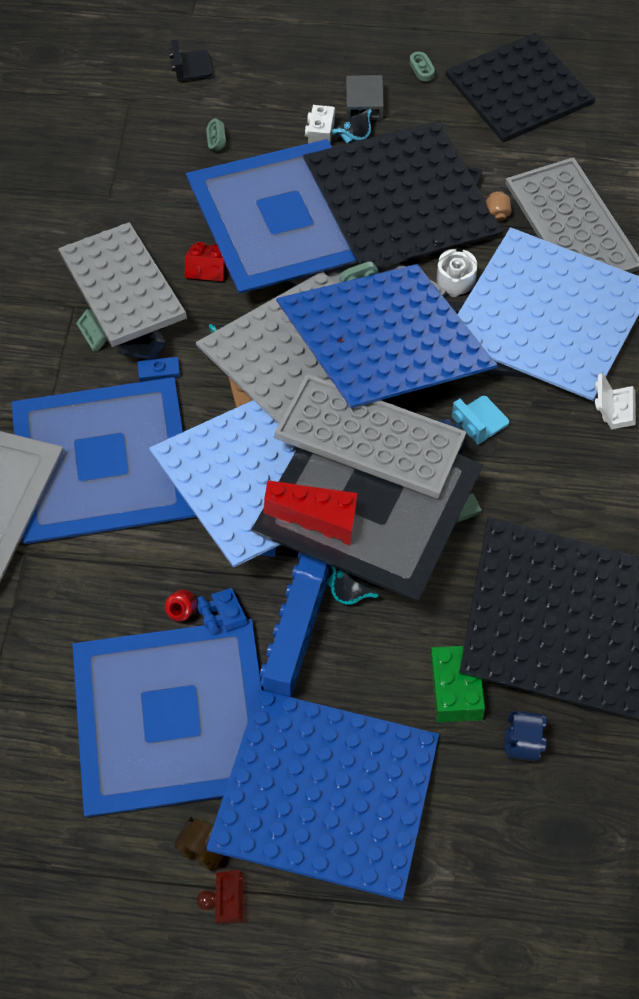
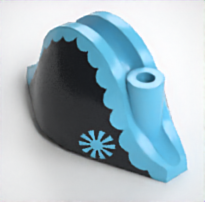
(354, 129)

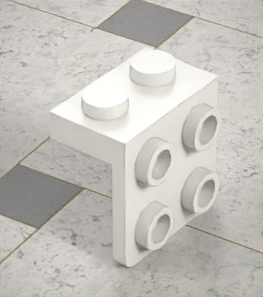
(616, 405)

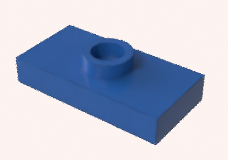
(158, 369)

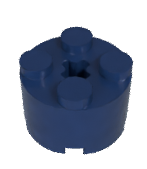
(524, 736)

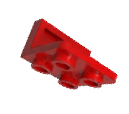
(204, 262)

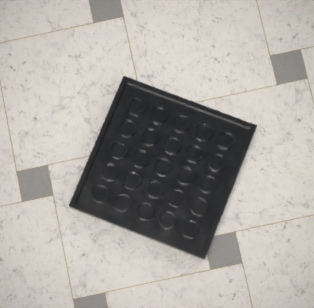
(519, 87)

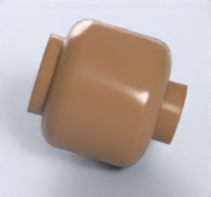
(499, 205)

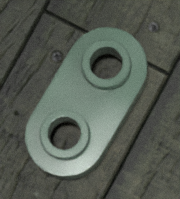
(422, 66)
(216, 135)
(359, 271)

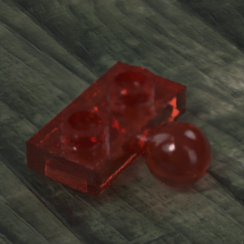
(227, 897)

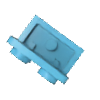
(480, 418)

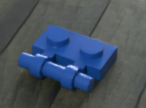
(228, 609)

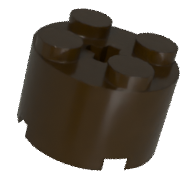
(194, 841)

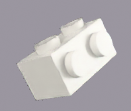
(320, 123)

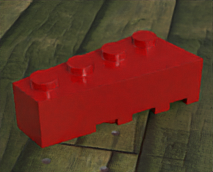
(313, 508)

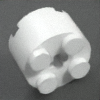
(456, 272)

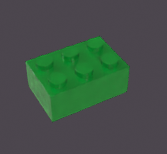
(455, 694)

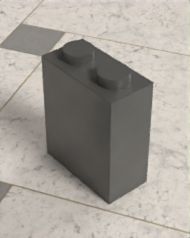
(364, 93)

